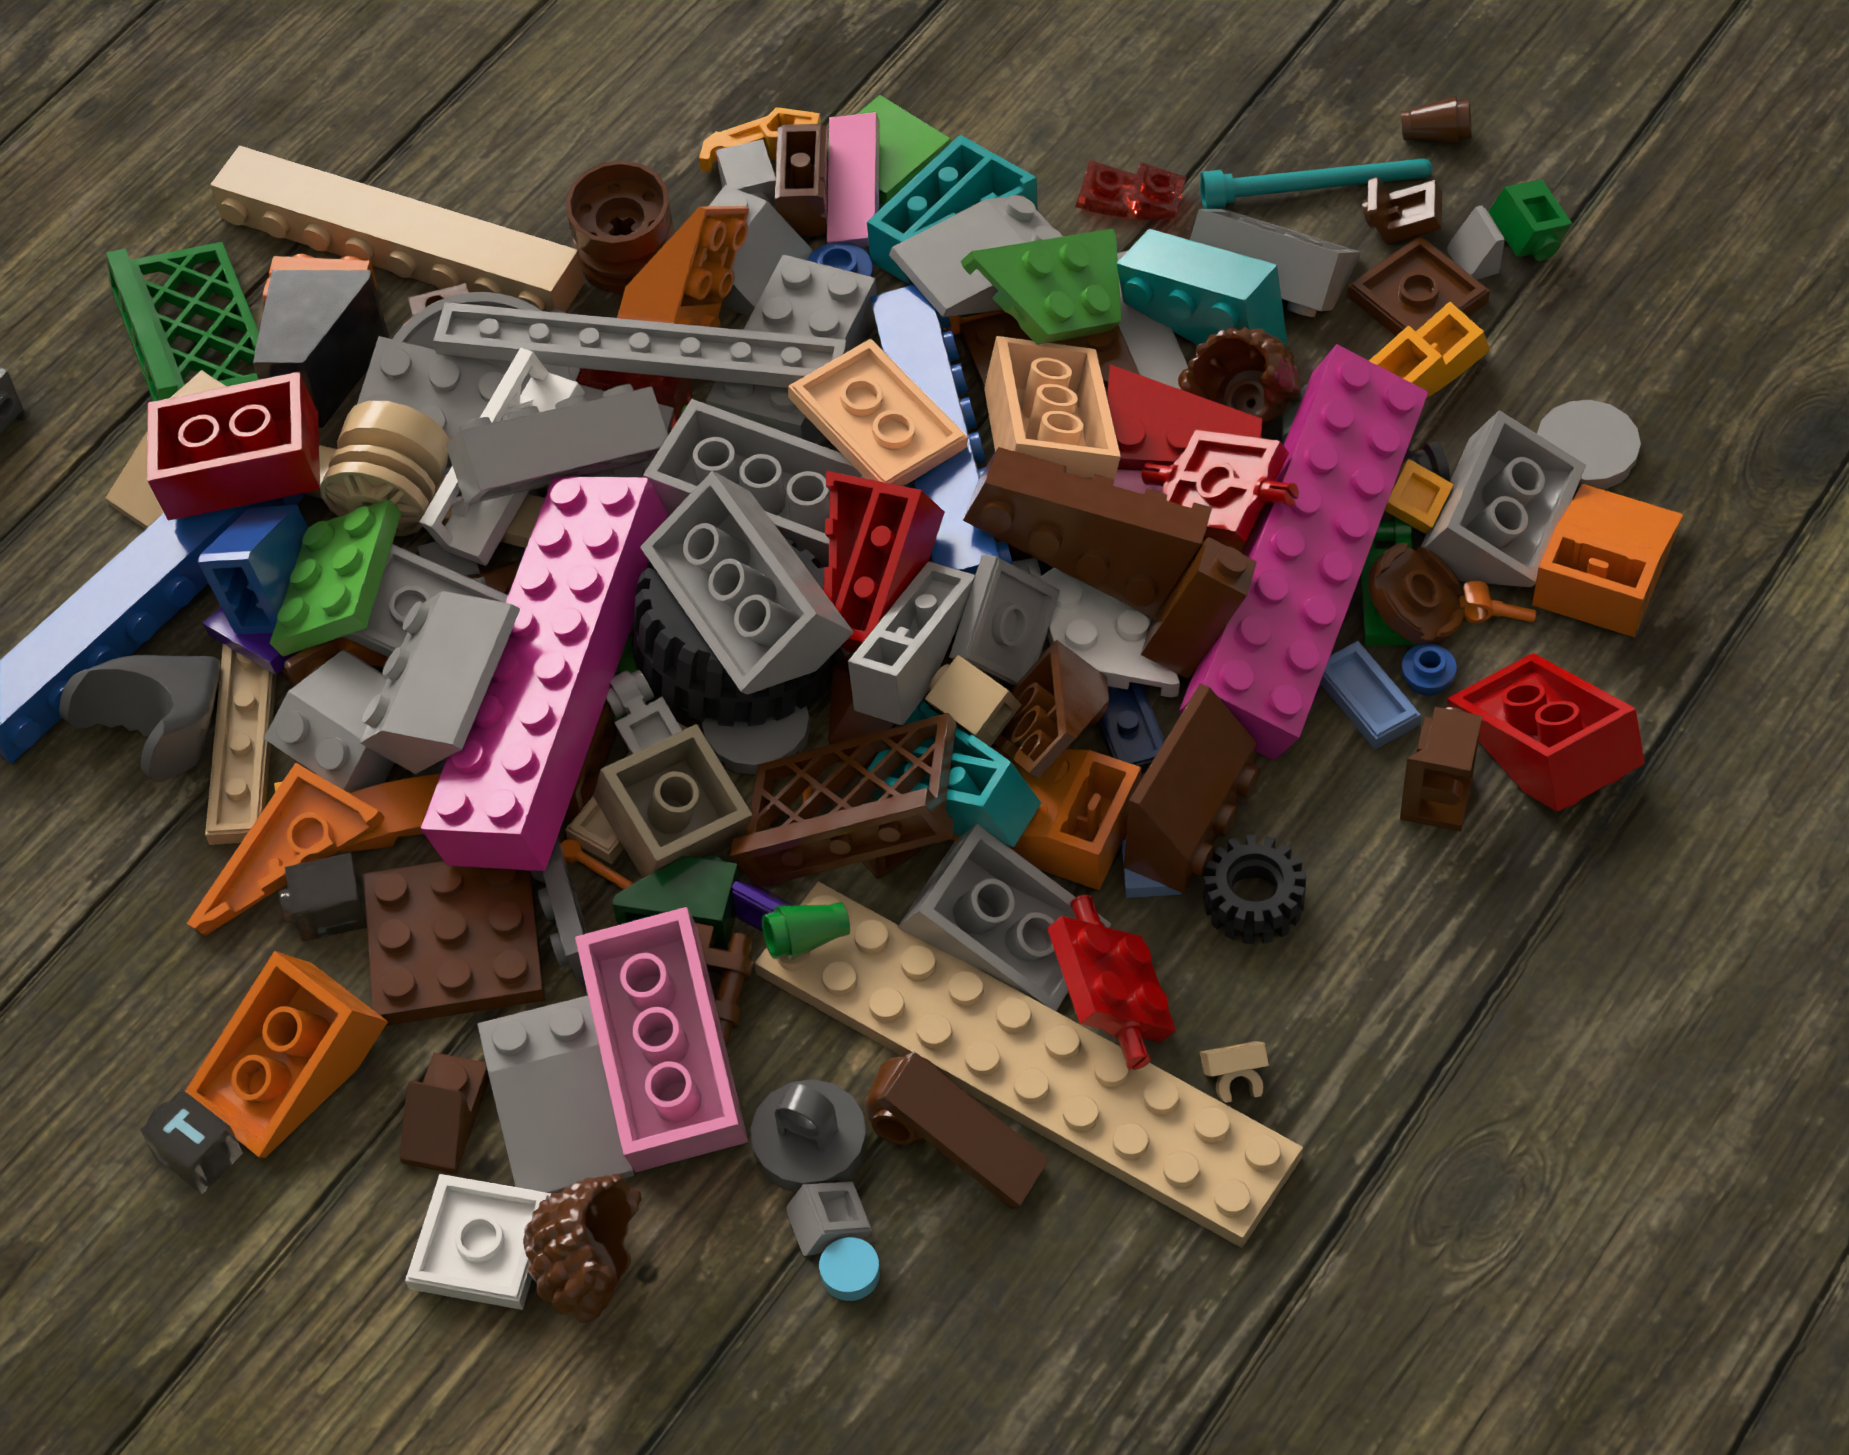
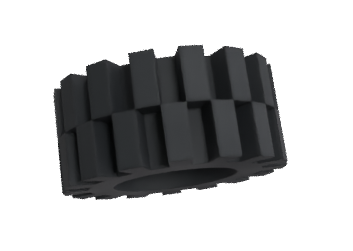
(1251, 916)

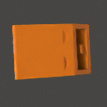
(690, 271)
(1605, 559)
(1079, 815)

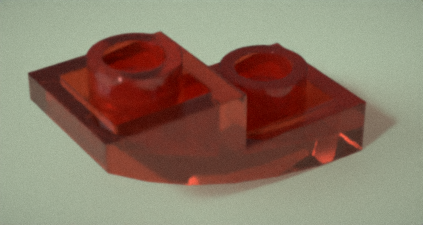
(1118, 193)

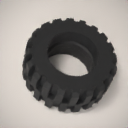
(689, 673)

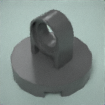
(808, 1134)

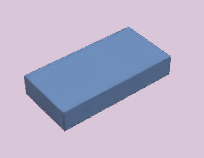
(1368, 696)

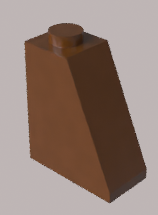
(1198, 607)

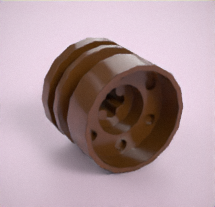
(618, 221)

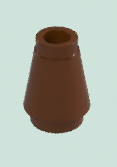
(1438, 122)

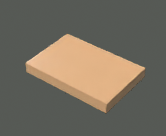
(877, 416)

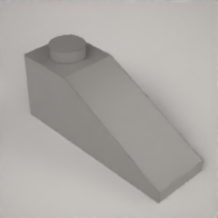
(908, 644)

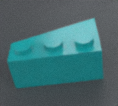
(945, 187)
(981, 785)

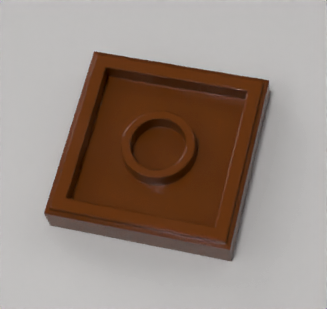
(1415, 286)

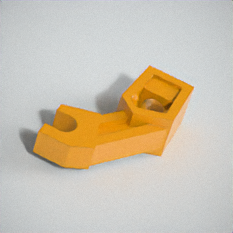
(763, 128)

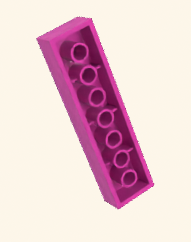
(1311, 554)
(525, 750)

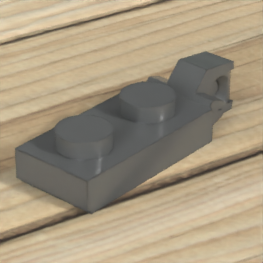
(562, 903)

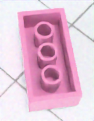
(661, 1040)

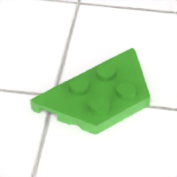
(1055, 284)

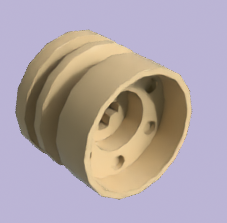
(386, 455)

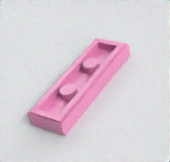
(852, 177)

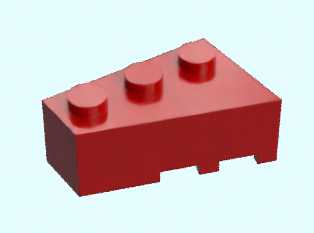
(1158, 420)
(876, 547)

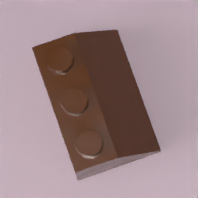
(1190, 793)

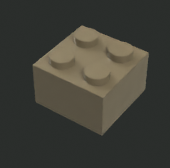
(671, 802)

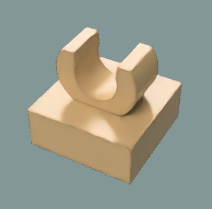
(1234, 1062)

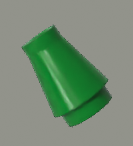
(802, 928)

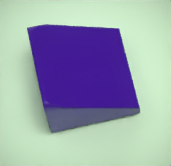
(753, 902)

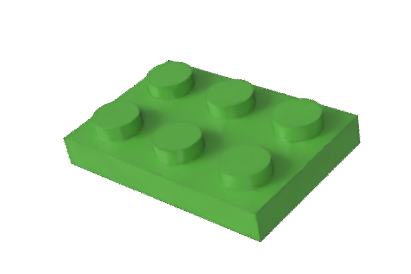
(336, 577)

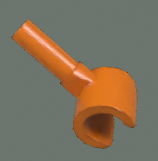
(1480, 606)

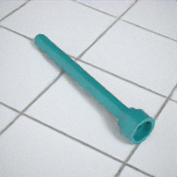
(1220, 188)

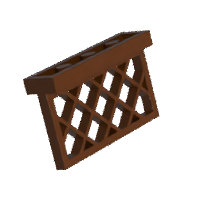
(851, 830)

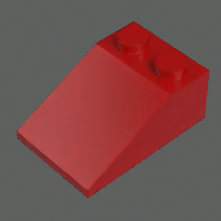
(1553, 730)

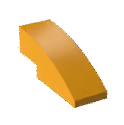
(1436, 351)

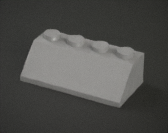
(745, 587)

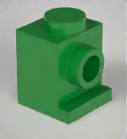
(1530, 219)

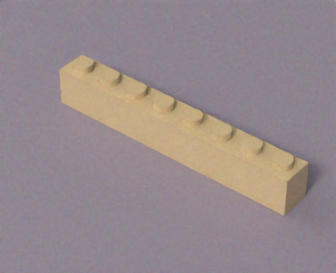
(394, 231)

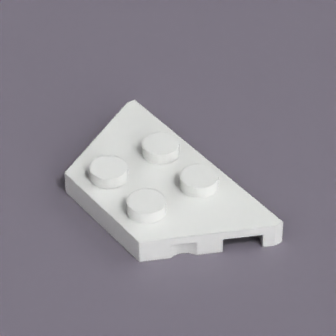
(1105, 634)

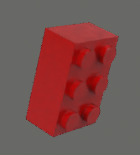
(233, 446)

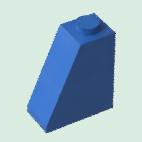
(253, 565)

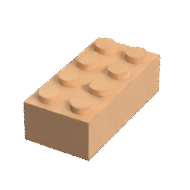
(1051, 406)

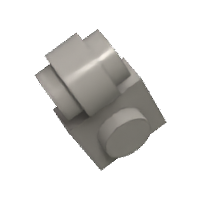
(643, 722)

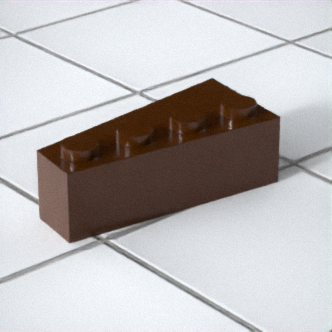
(1089, 528)

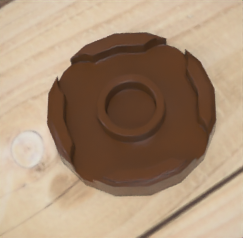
(1416, 594)

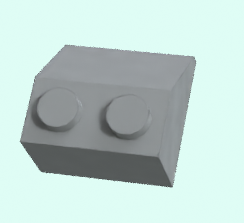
(765, 244)
(324, 724)

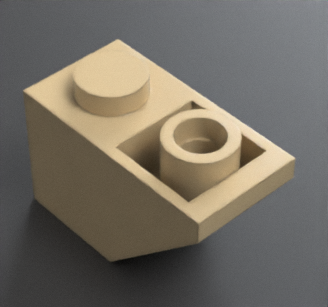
(972, 700)

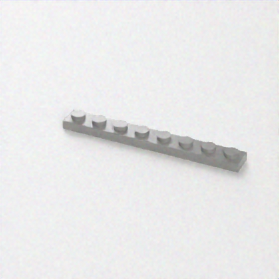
(632, 345)

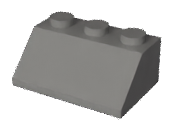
(1308, 268)
(1503, 504)
(437, 678)

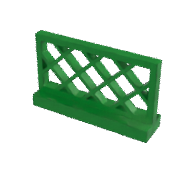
(147, 327)

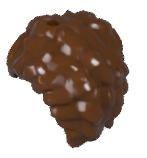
(1244, 372)
(579, 1244)

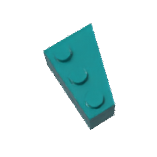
(1200, 287)

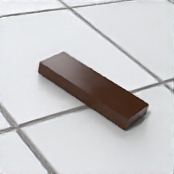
(962, 1130)

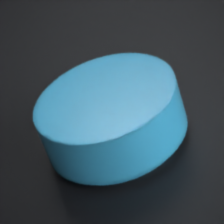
(849, 1269)

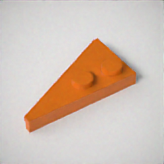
(299, 825)

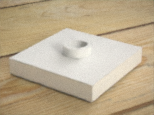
(475, 1242)

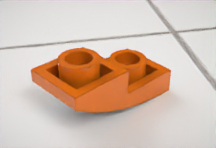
(402, 804)

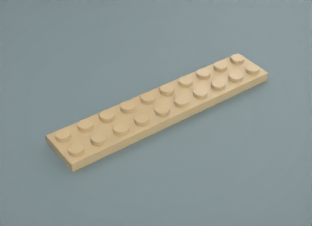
(1043, 1070)

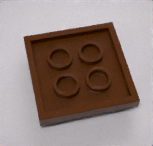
(451, 940)

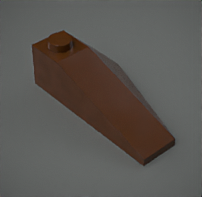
(1057, 703)

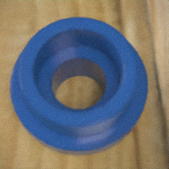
(1428, 680)

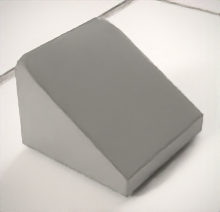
(1478, 245)
(825, 1214)

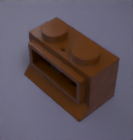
(1442, 769)

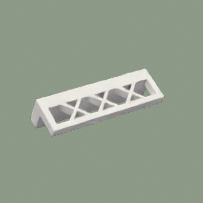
(479, 527)

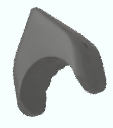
(157, 695)

